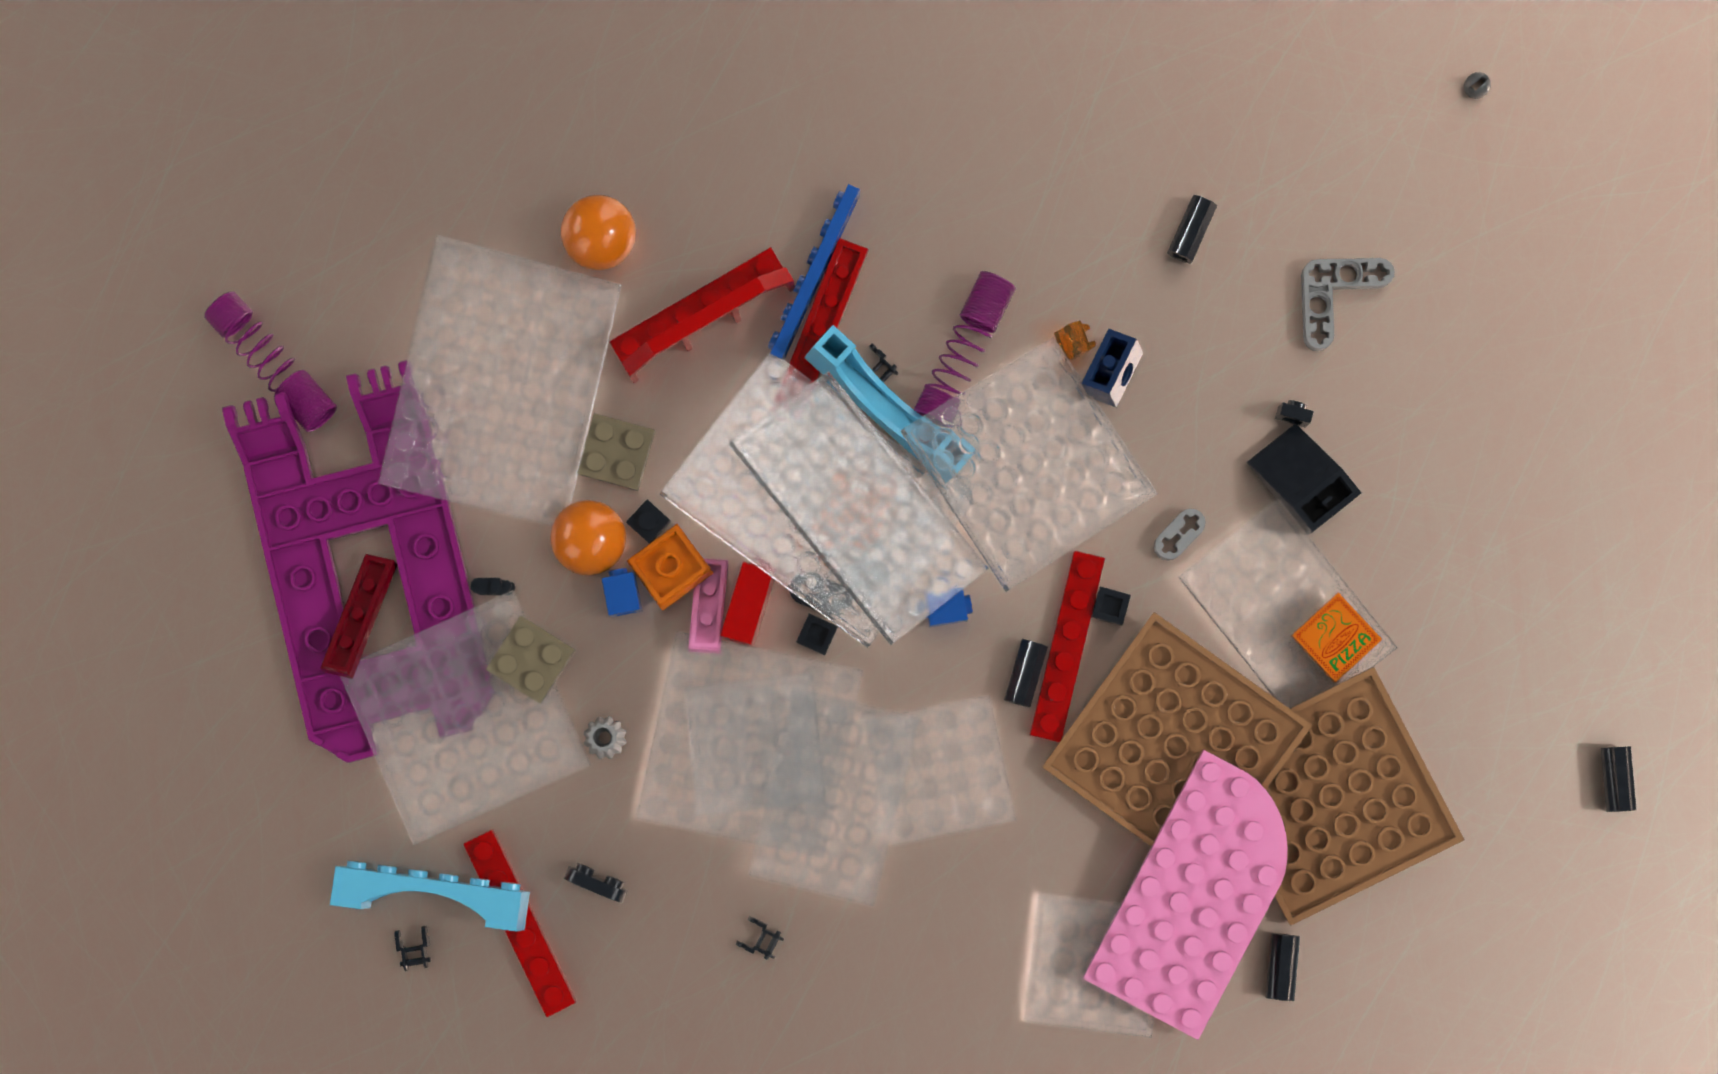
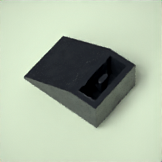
(1304, 478)

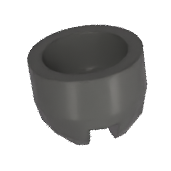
(1482, 90)

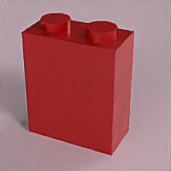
(747, 605)

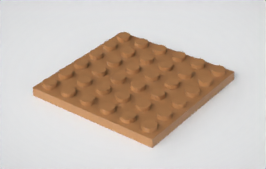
(1154, 720)
(1354, 799)

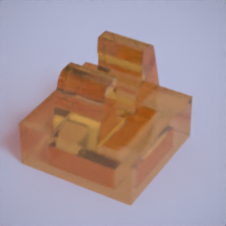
(1074, 340)

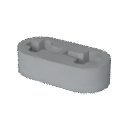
(1173, 529)

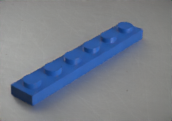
(819, 260)

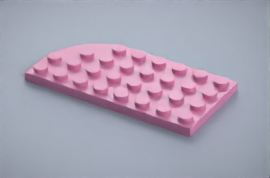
(1195, 898)

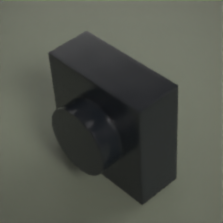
(1294, 413)
(648, 521)
(1111, 606)
(817, 634)

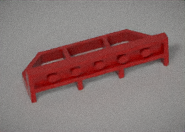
(700, 309)

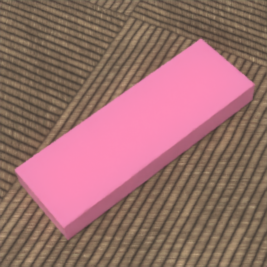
(708, 610)

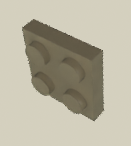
(616, 452)
(530, 659)

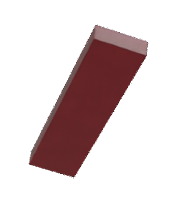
(358, 616)

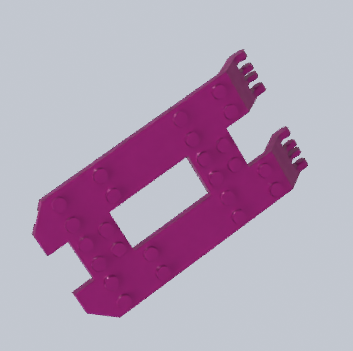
(303, 513)

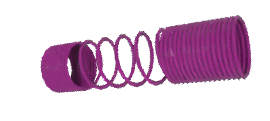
(981, 312)
(306, 398)

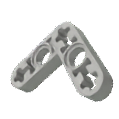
(1324, 290)

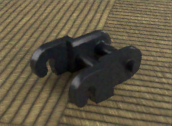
(890, 369)
(491, 586)
(775, 938)
(416, 961)

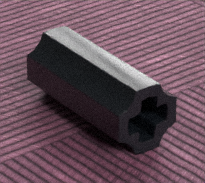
(1192, 229)
(1026, 673)
(1618, 779)
(1282, 967)

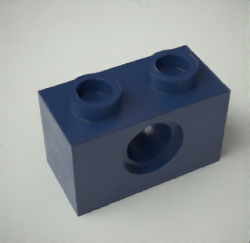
(1112, 367)

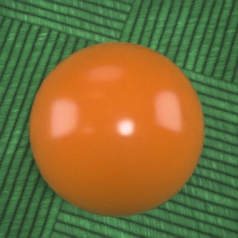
(598, 232)
(588, 537)

